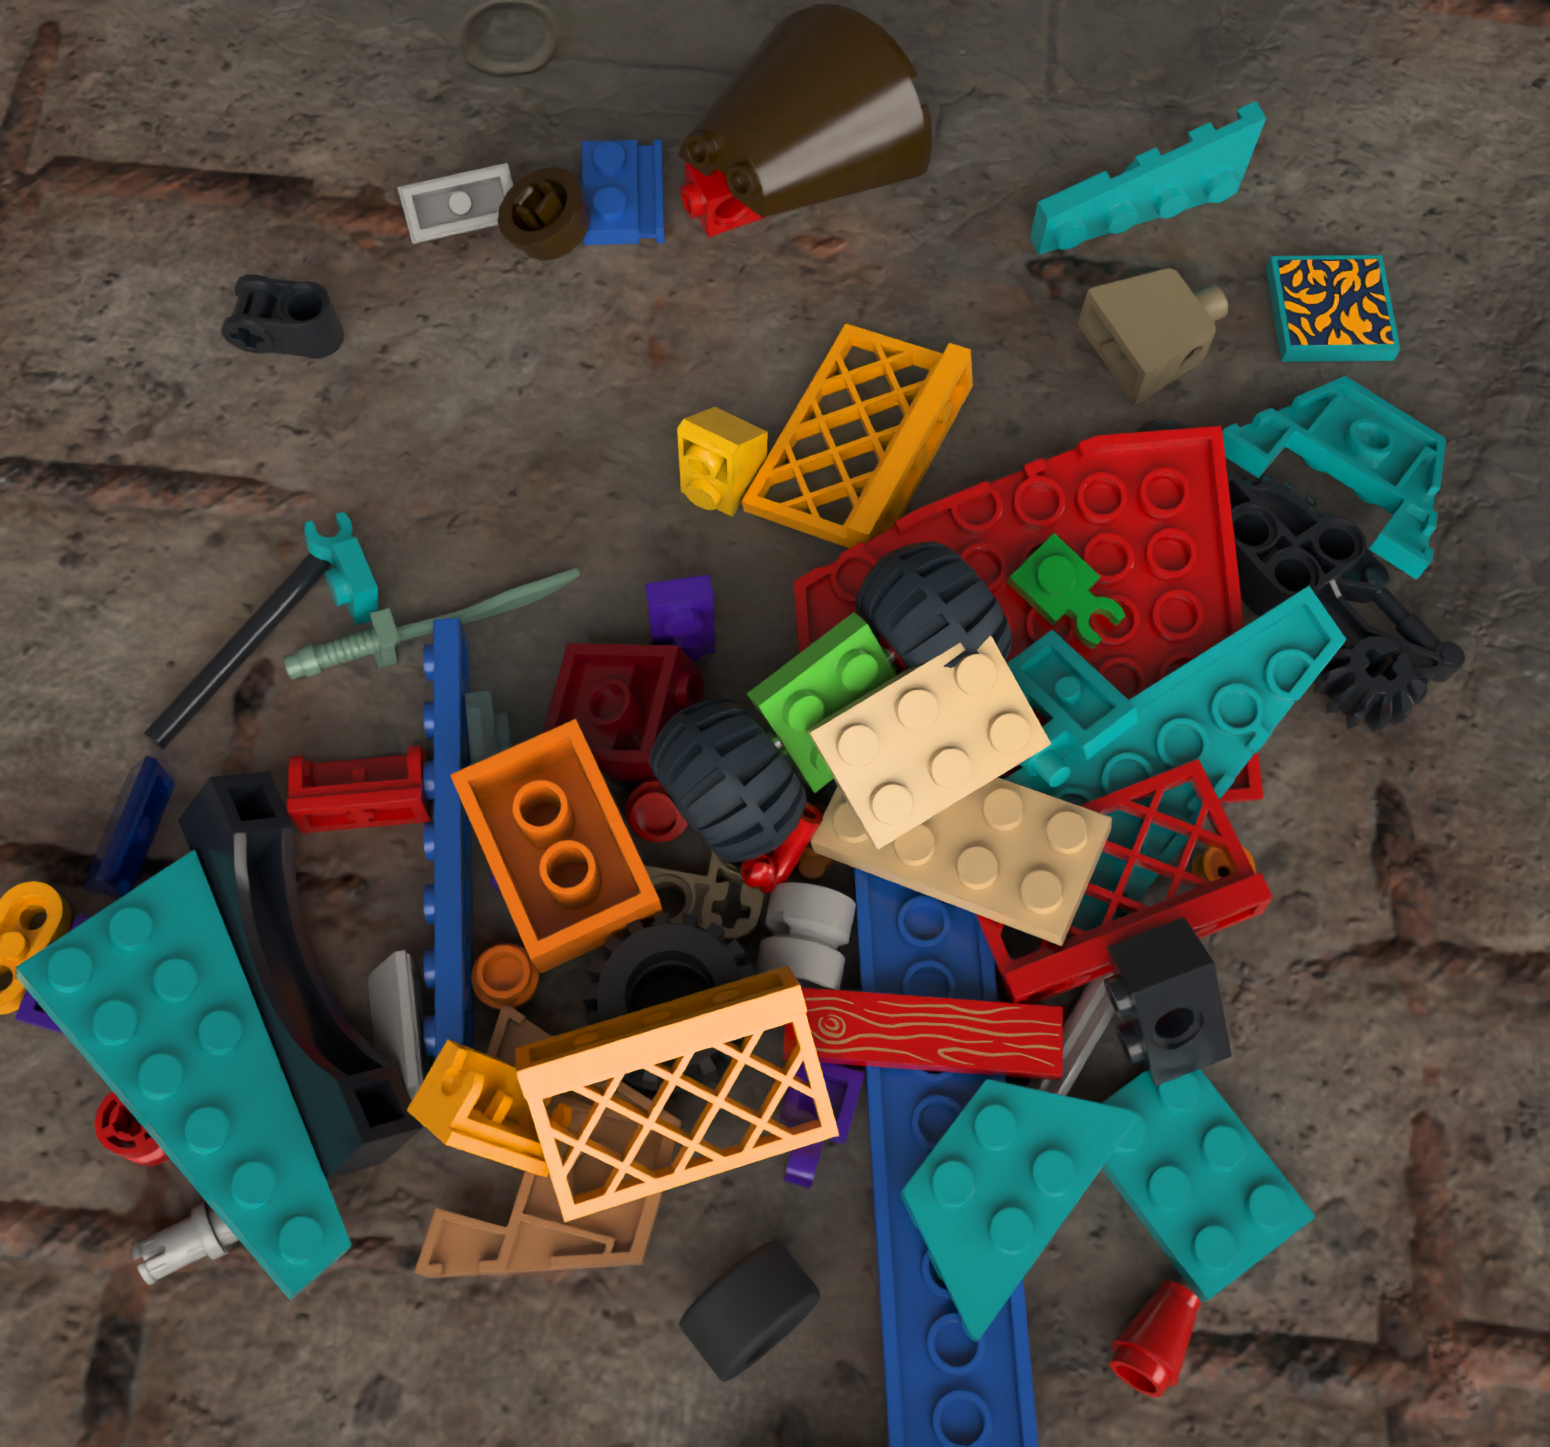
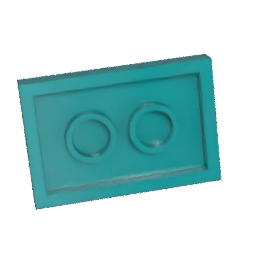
(1200, 1181)

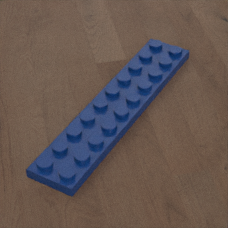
(935, 1377)

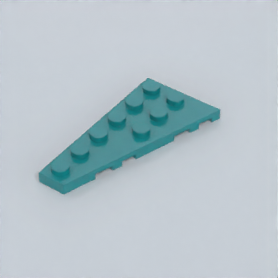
(1208, 711)
(180, 1041)

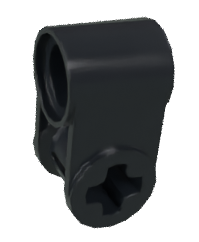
(283, 318)

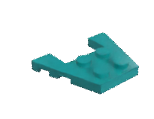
(1365, 446)

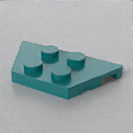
(1005, 1187)

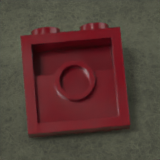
(623, 700)

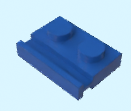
(623, 191)

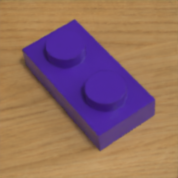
(682, 614)

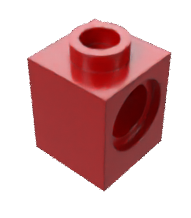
(713, 202)

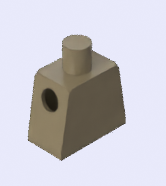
(1151, 328)

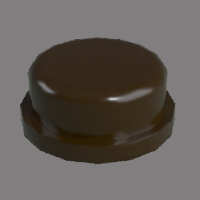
(545, 214)

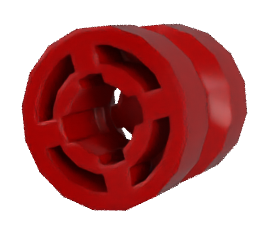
(131, 1143)

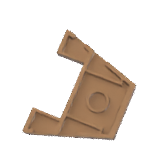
(536, 1230)

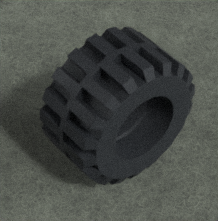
(656, 953)

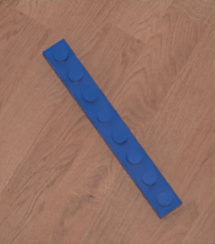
(448, 842)

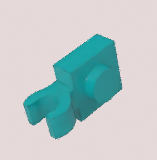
(351, 578)

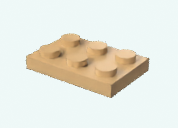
(927, 739)

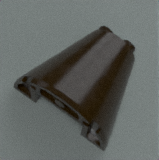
(815, 115)

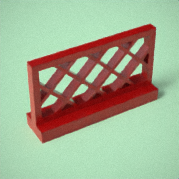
(1206, 908)

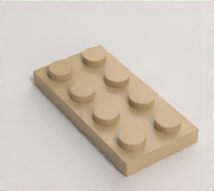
(990, 853)

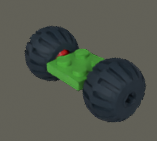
(734, 776)

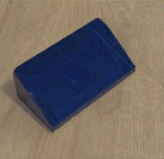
(130, 829)

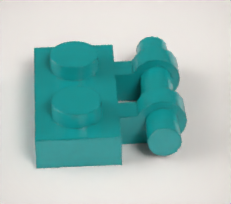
(1073, 700)

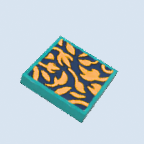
(1332, 308)

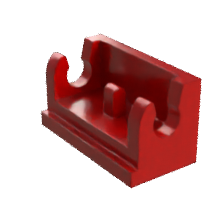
(358, 792)

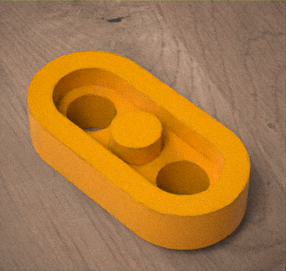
(19, 942)

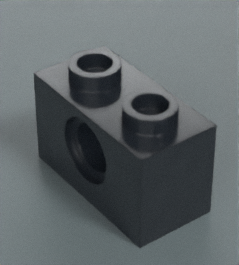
(1168, 1002)

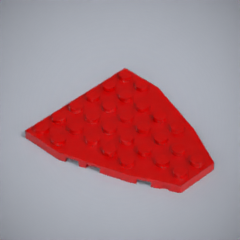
(1135, 508)

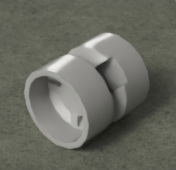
(806, 930)

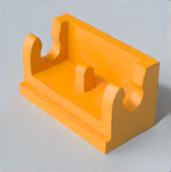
(480, 1108)

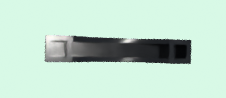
(340, 1083)

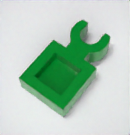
(1059, 584)

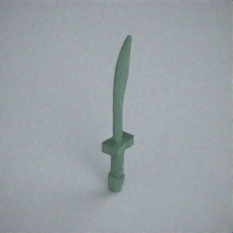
(385, 636)

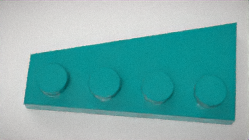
(1151, 185)

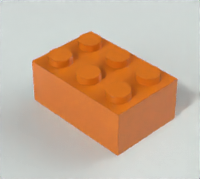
(556, 845)

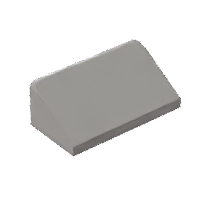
(455, 203)
(399, 1017)

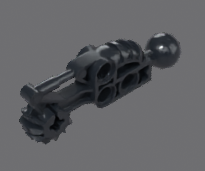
(1290, 547)

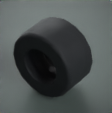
(749, 1309)

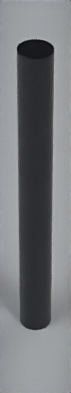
(236, 651)

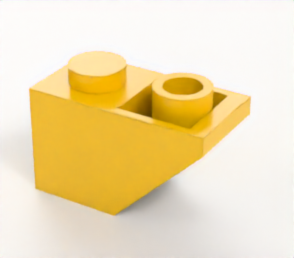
(719, 458)

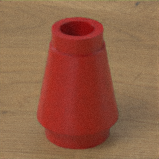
(1156, 1340)

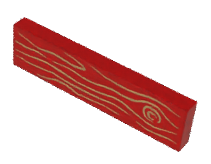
(933, 1033)

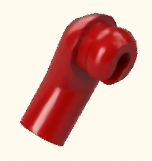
(778, 864)

